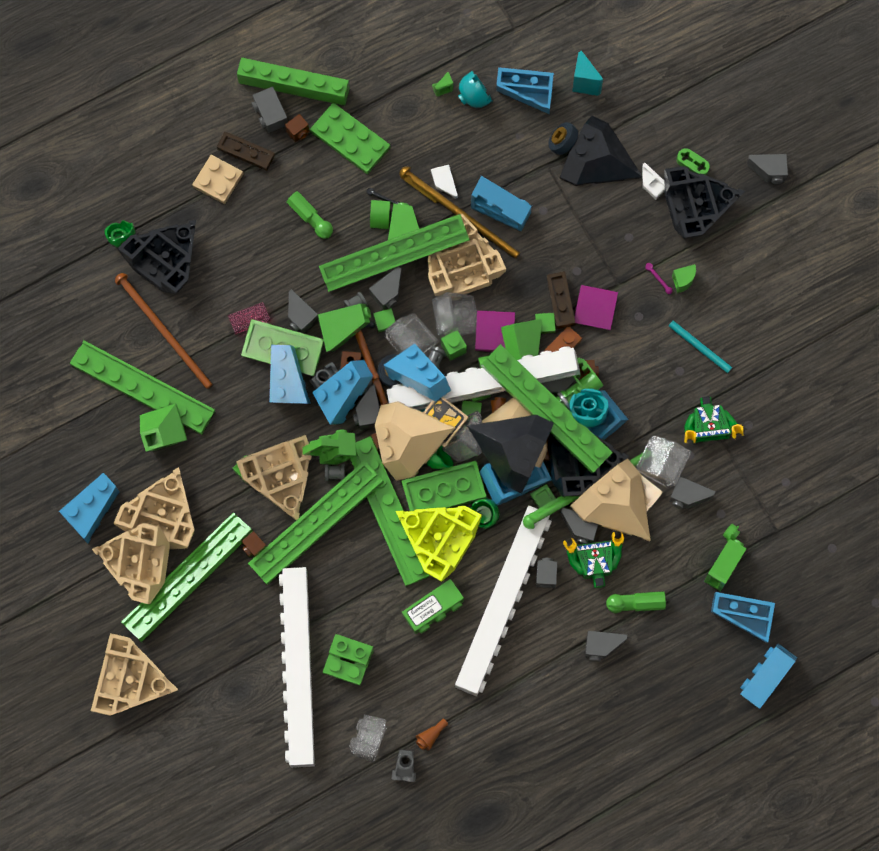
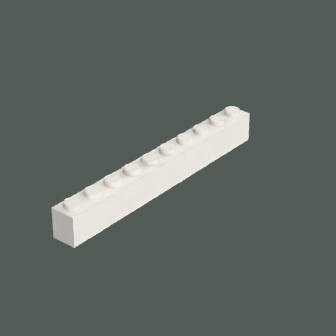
(478, 382)
(501, 605)
(298, 667)

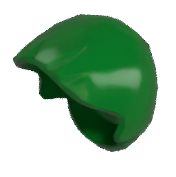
(119, 233)
(440, 460)
(488, 510)

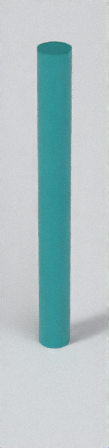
(701, 347)

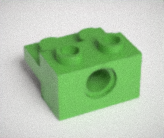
(332, 448)
(352, 651)

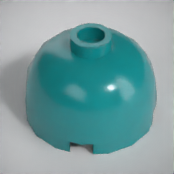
(473, 91)
(589, 407)

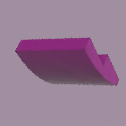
(595, 307)
(489, 330)

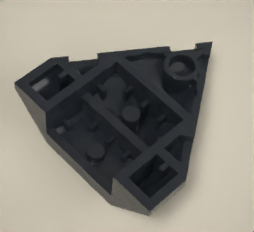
(598, 157)
(696, 200)
(162, 255)
(513, 446)
(570, 474)

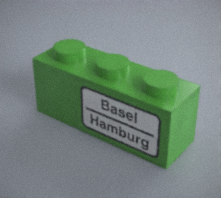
(433, 607)

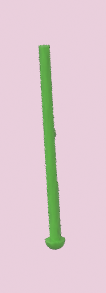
(557, 504)

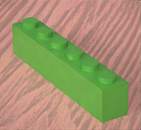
(293, 81)

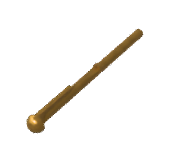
(433, 195)

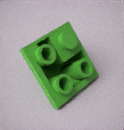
(161, 428)

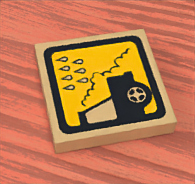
(447, 414)

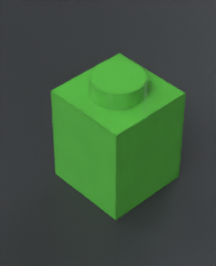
(453, 345)

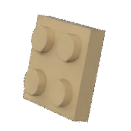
(217, 179)

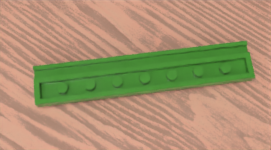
(394, 252)
(140, 385)
(541, 402)
(384, 506)
(316, 522)
(188, 576)

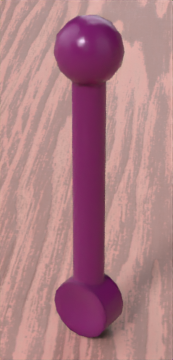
(649, 267)

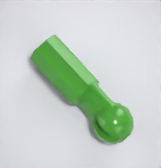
(309, 214)
(637, 602)

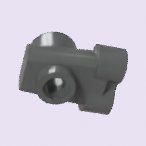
(323, 375)
(404, 771)

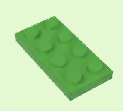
(350, 138)
(263, 335)
(445, 487)

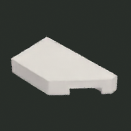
(443, 180)
(652, 182)

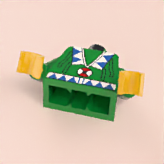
(710, 423)
(595, 559)

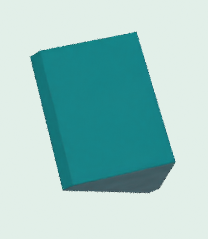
(586, 77)

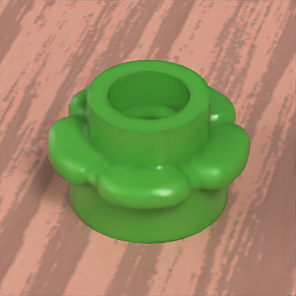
(731, 532)

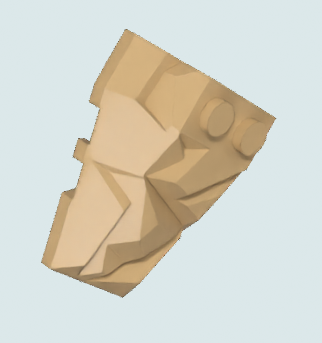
(465, 265)

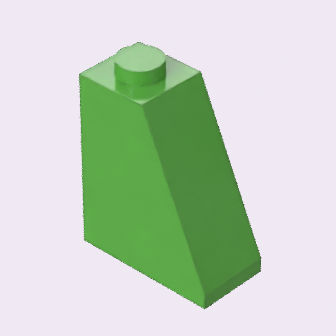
(402, 220)
(343, 324)
(522, 338)
(725, 564)

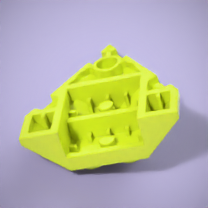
(440, 536)

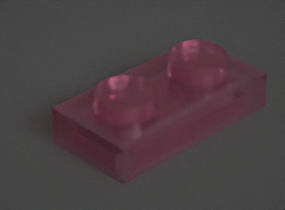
(241, 320)

